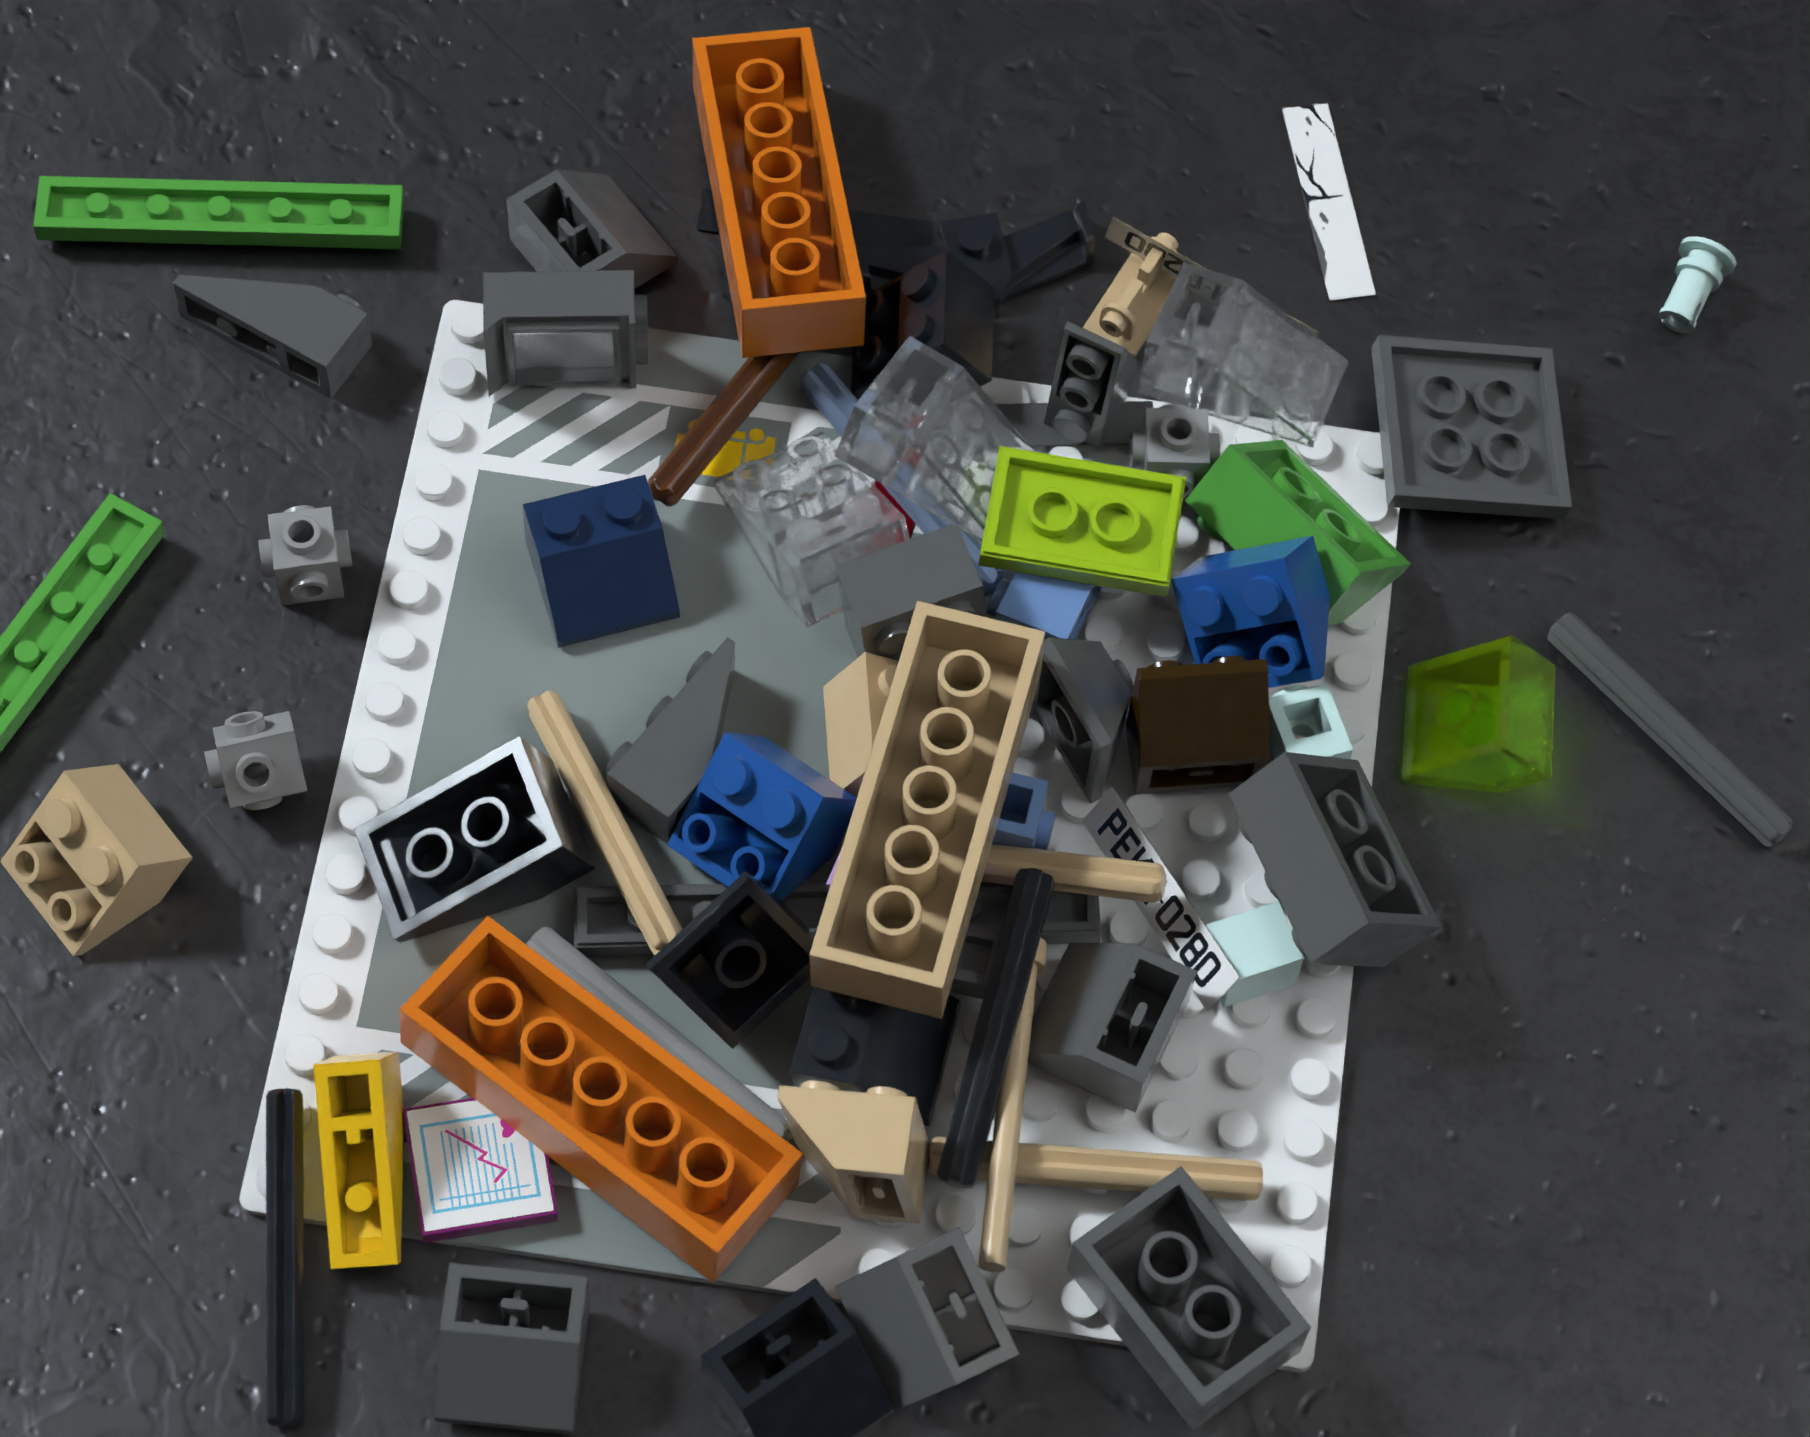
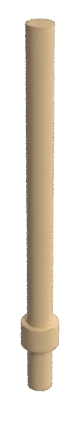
(1007, 1135)

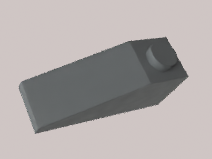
(282, 324)

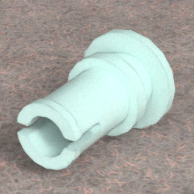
(1698, 275)

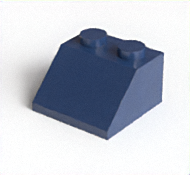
(601, 560)

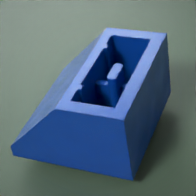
(1259, 607)
(762, 816)

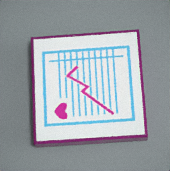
(475, 1172)

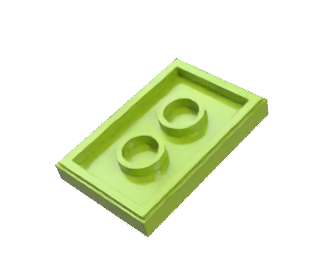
(1082, 521)

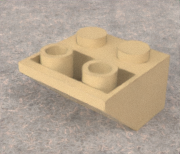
(853, 715)
(94, 856)
(862, 1146)

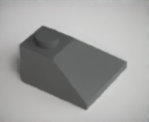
(1083, 707)

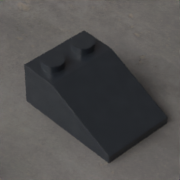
(475, 843)

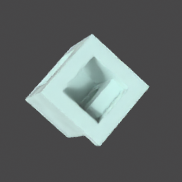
(1309, 714)

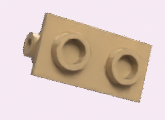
(1134, 299)

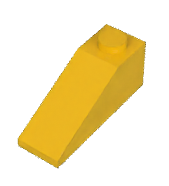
(362, 1156)

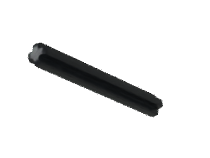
(995, 1028)
(284, 1258)

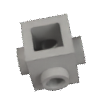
(1175, 443)
(305, 554)
(256, 760)

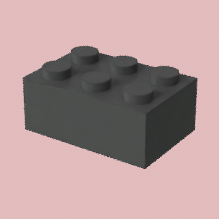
(1333, 861)
(1187, 1297)

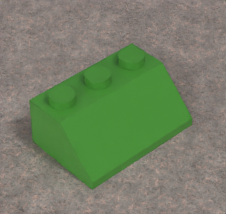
(1271, 496)

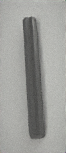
(1670, 730)

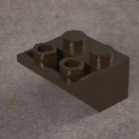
(1198, 724)

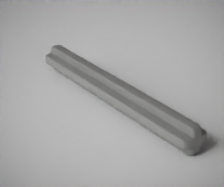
(610, 992)

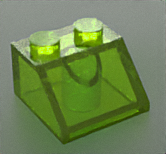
(1480, 718)

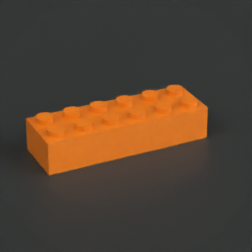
(778, 193)
(600, 1098)

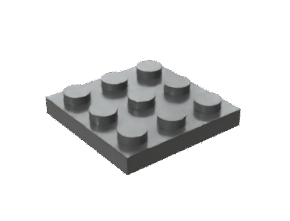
(1470, 427)

